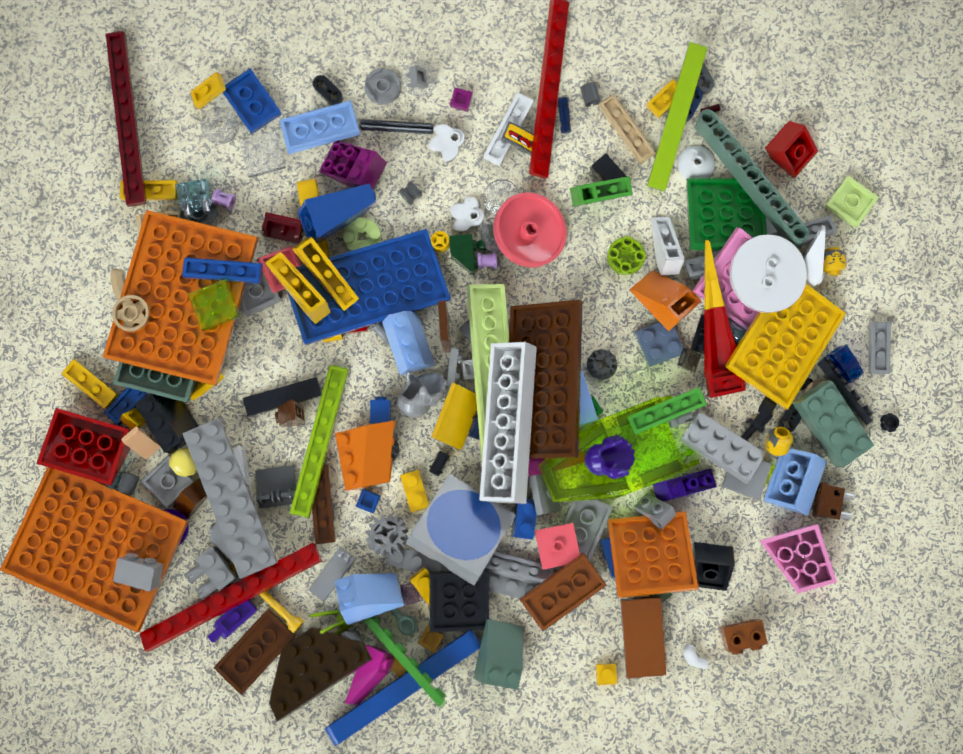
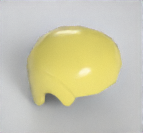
(182, 462)

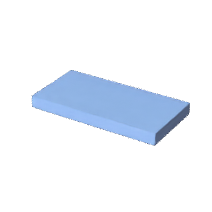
(319, 127)

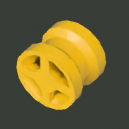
(440, 238)

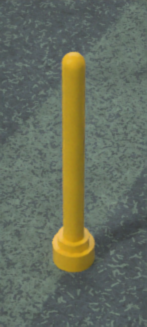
(292, 621)

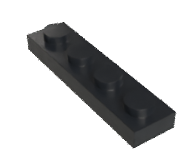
(850, 395)

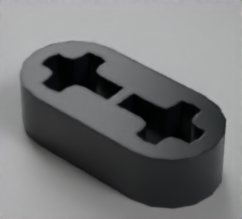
(330, 87)
(795, 419)

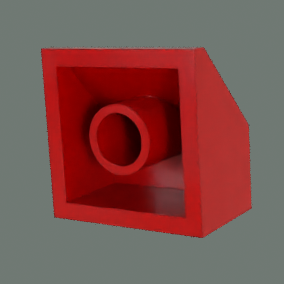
(792, 148)

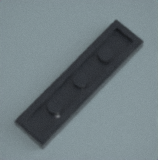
(273, 398)

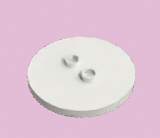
(768, 273)

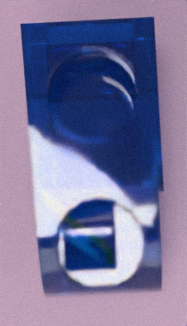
(846, 362)

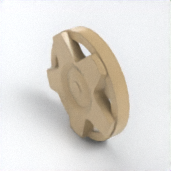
(131, 313)

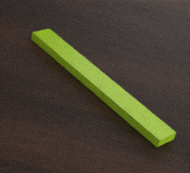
(677, 116)
(319, 441)

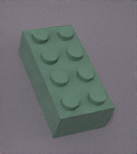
(833, 423)

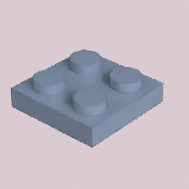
(659, 343)

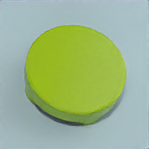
(626, 256)

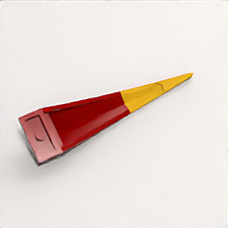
(717, 336)

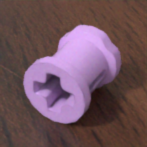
(223, 199)
(487, 260)

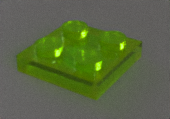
(213, 305)

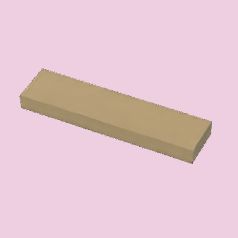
(626, 129)

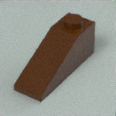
(290, 414)

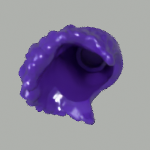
(610, 457)

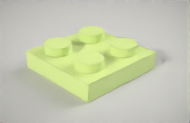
(851, 201)

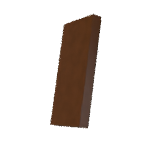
(444, 326)
(254, 651)

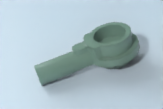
(406, 624)

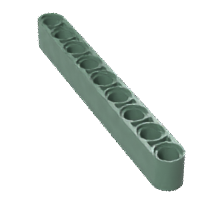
(751, 186)

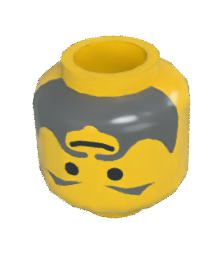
(834, 261)
(779, 441)

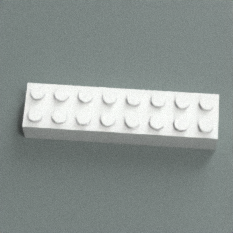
(508, 423)

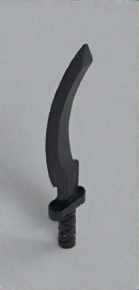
(765, 414)

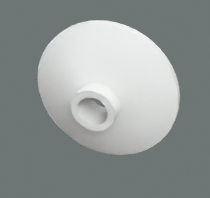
(691, 170)

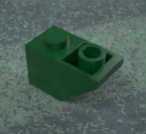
(462, 252)

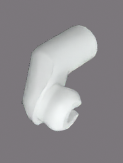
(692, 658)

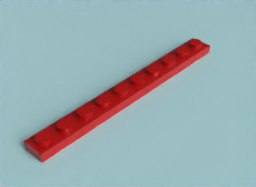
(549, 89)
(230, 597)

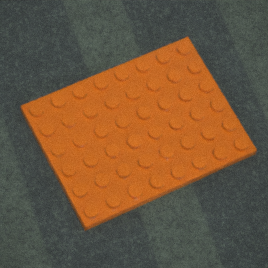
(173, 336)
(74, 542)

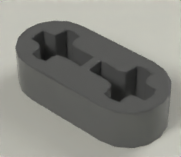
(707, 78)

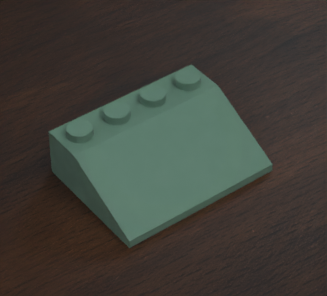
(154, 382)

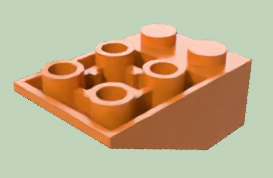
(665, 298)

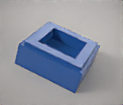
(368, 501)

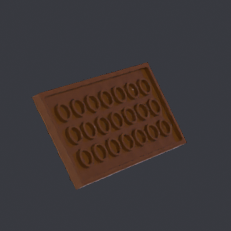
(556, 397)

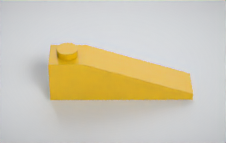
(325, 272)
(299, 288)

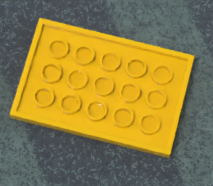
(785, 346)

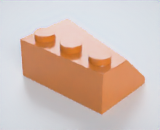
(366, 455)

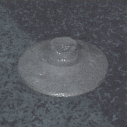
(494, 191)

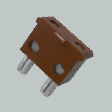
(826, 501)

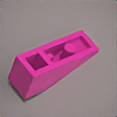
(370, 674)

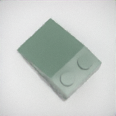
(500, 655)

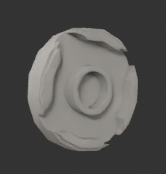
(380, 91)

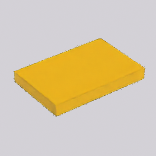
(456, 417)

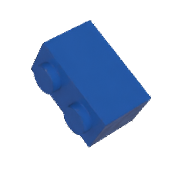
(525, 520)

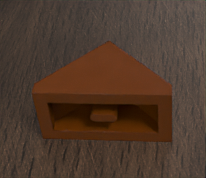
(191, 499)

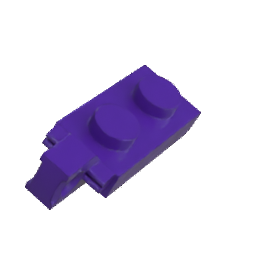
(232, 620)

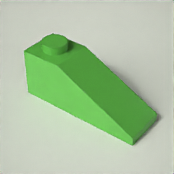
(601, 191)

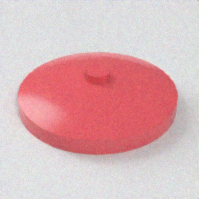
(530, 230)

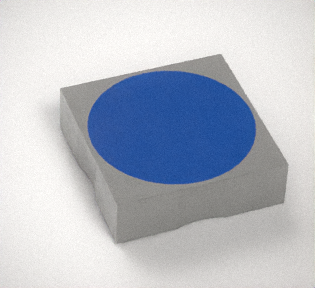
(460, 529)

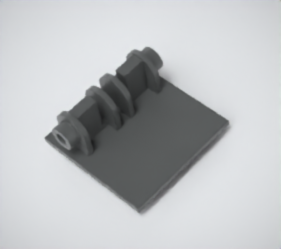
(275, 486)

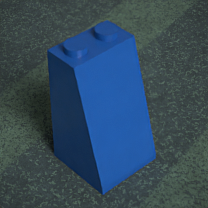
(333, 211)

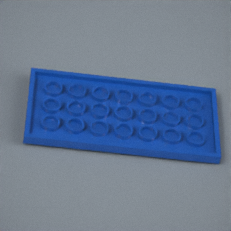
(386, 279)

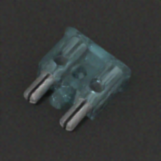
(194, 195)

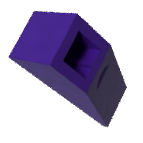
(684, 485)

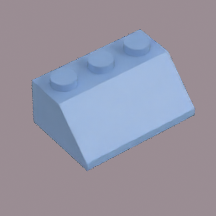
(408, 342)
(795, 481)

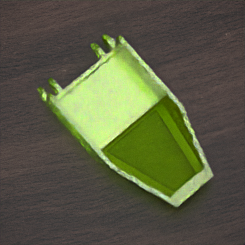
(654, 454)

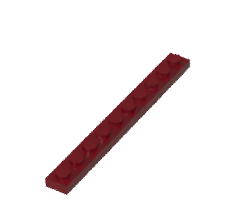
(126, 119)

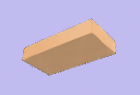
(141, 443)

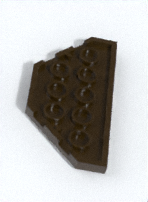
(313, 666)

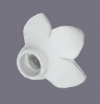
(444, 143)
(464, 214)

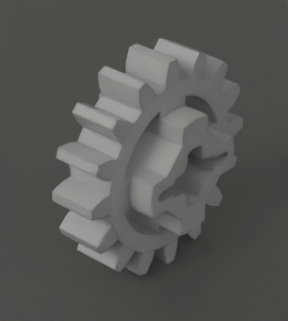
(388, 535)

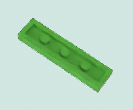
(666, 410)

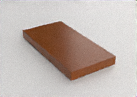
(562, 591)
(643, 637)

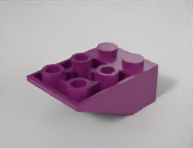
(353, 165)

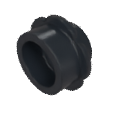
(894, 422)

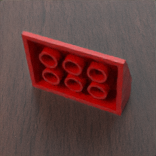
(84, 447)

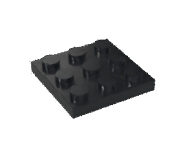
(457, 603)

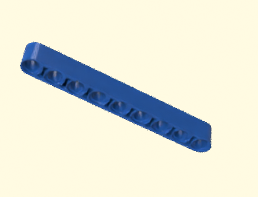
(401, 688)

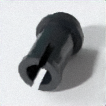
(439, 463)

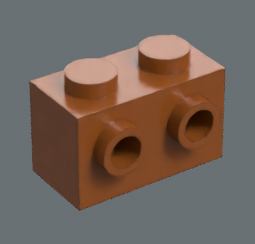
(743, 636)

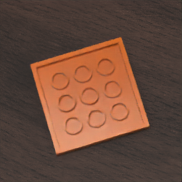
(651, 558)

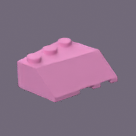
(801, 557)

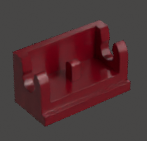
(282, 228)

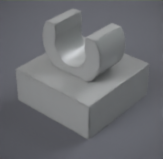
(418, 77)

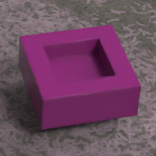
(461, 99)

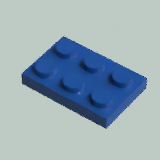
(251, 101)

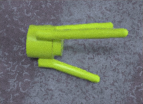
(340, 621)

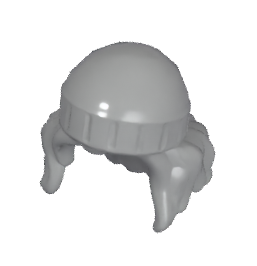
(421, 393)

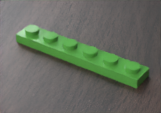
(410, 665)

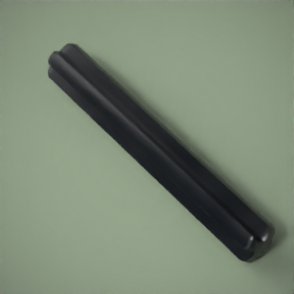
(396, 126)

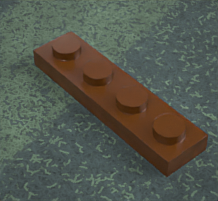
(323, 511)

